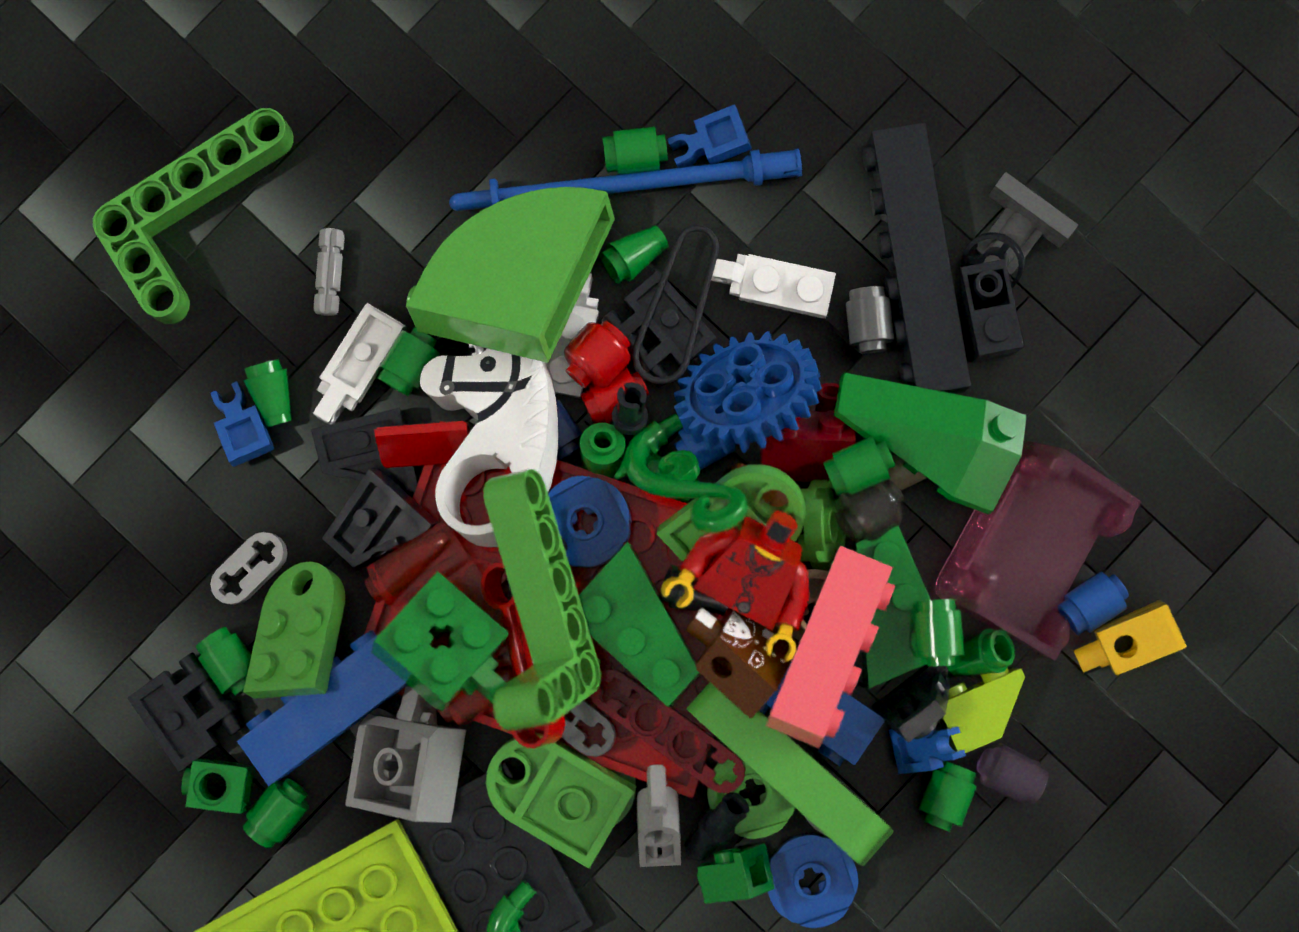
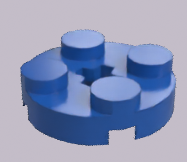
(610, 529)
(834, 892)

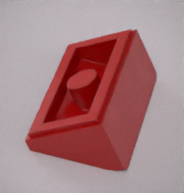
(420, 443)

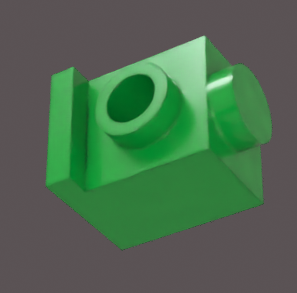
(736, 874)

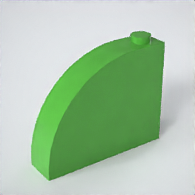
(514, 271)

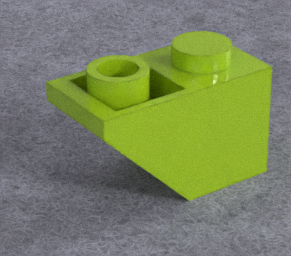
(981, 709)

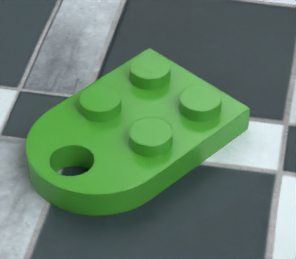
(753, 481)
(297, 634)
(561, 798)

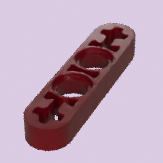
(665, 733)

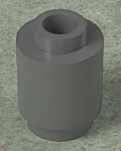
(869, 319)

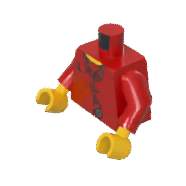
(752, 572)

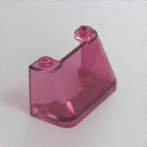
(1027, 552)

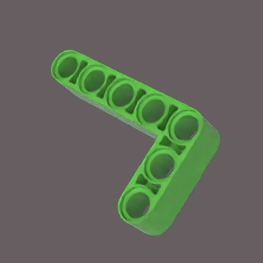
(181, 202)
(546, 602)
(793, 775)

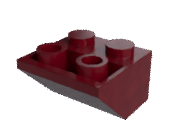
(806, 449)

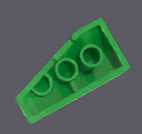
(948, 437)

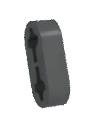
(592, 717)

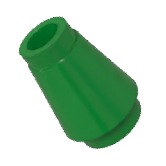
(633, 253)
(269, 391)
(984, 654)

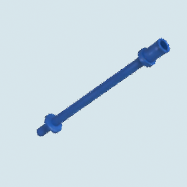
(753, 168)

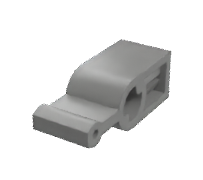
(658, 821)

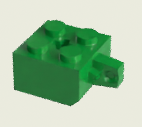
(445, 672)

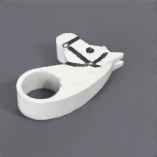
(513, 429)

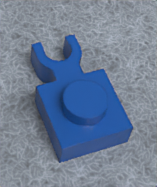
(718, 137)
(243, 430)
(924, 753)

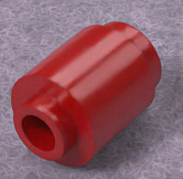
(601, 401)

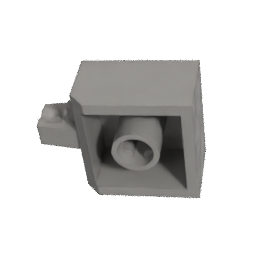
(406, 763)

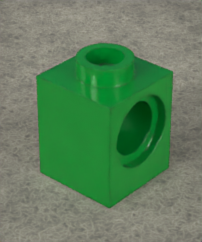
(239, 785)

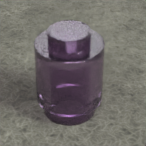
(1012, 774)

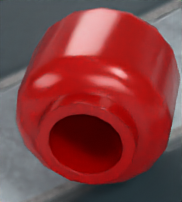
(597, 354)

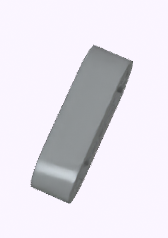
(241, 561)

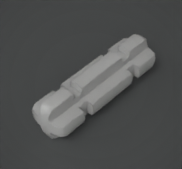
(328, 271)

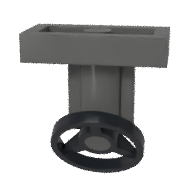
(1018, 227)

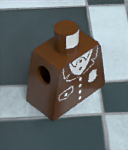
(738, 658)

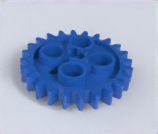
(747, 392)

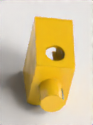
(1152, 636)

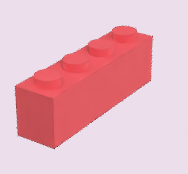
(830, 647)

